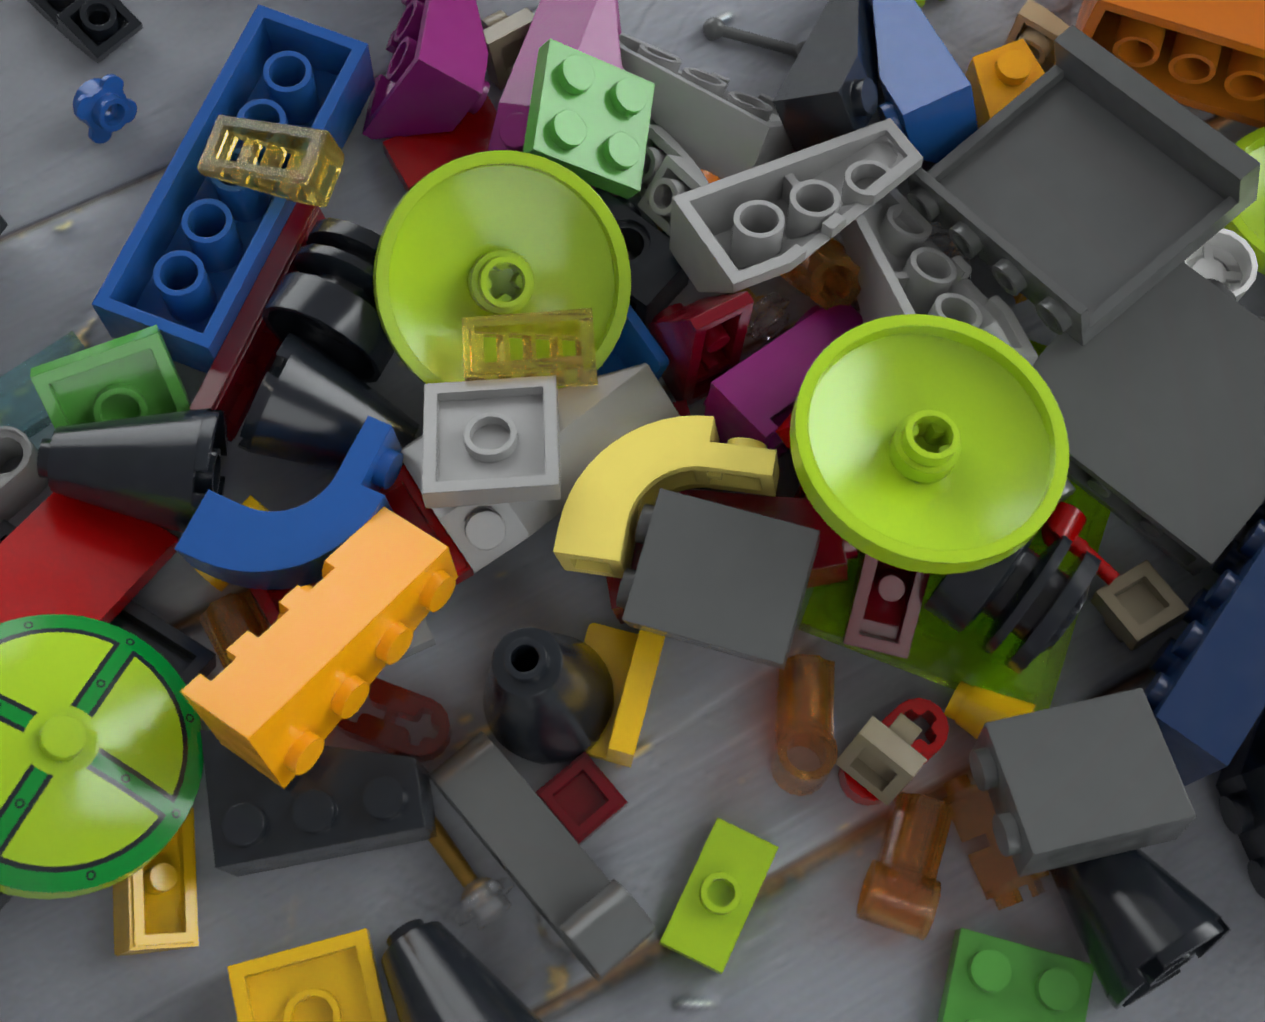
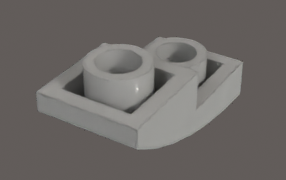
(666, 174)

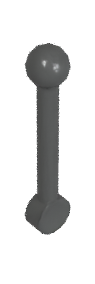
(715, 29)

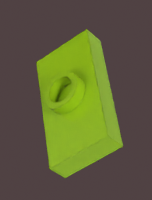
(718, 896)

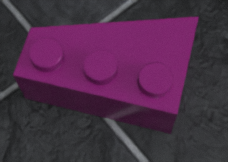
(763, 388)

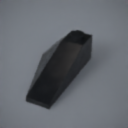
(833, 78)

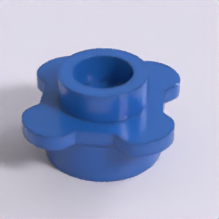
(103, 107)

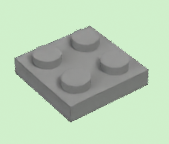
(491, 442)

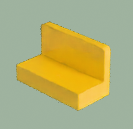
(632, 666)

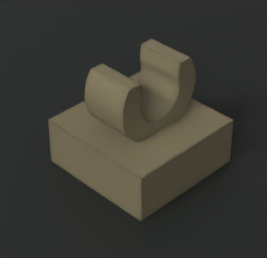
(504, 40)
(1138, 605)
(883, 757)

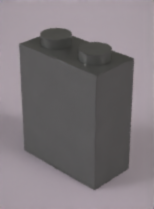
(718, 577)
(1080, 782)

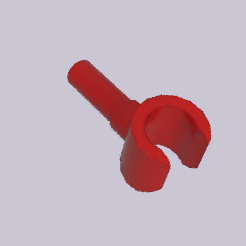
(1070, 521)

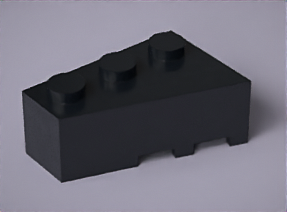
(334, 810)

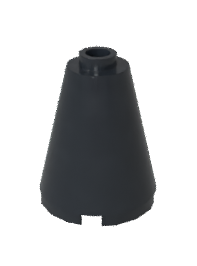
(315, 409)
(140, 464)
(547, 695)
(1135, 922)
(443, 981)

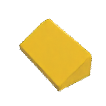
(159, 902)

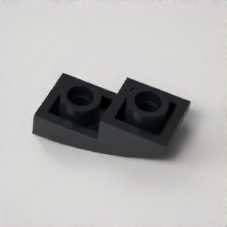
(91, 25)

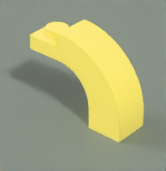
(669, 454)

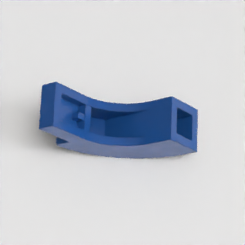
(291, 545)

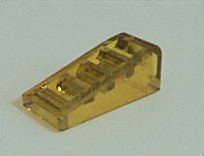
(309, 172)
(549, 325)

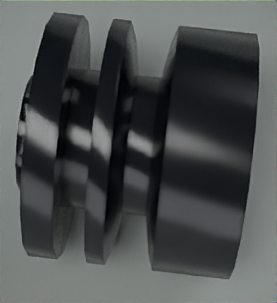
(334, 298)
(1021, 596)

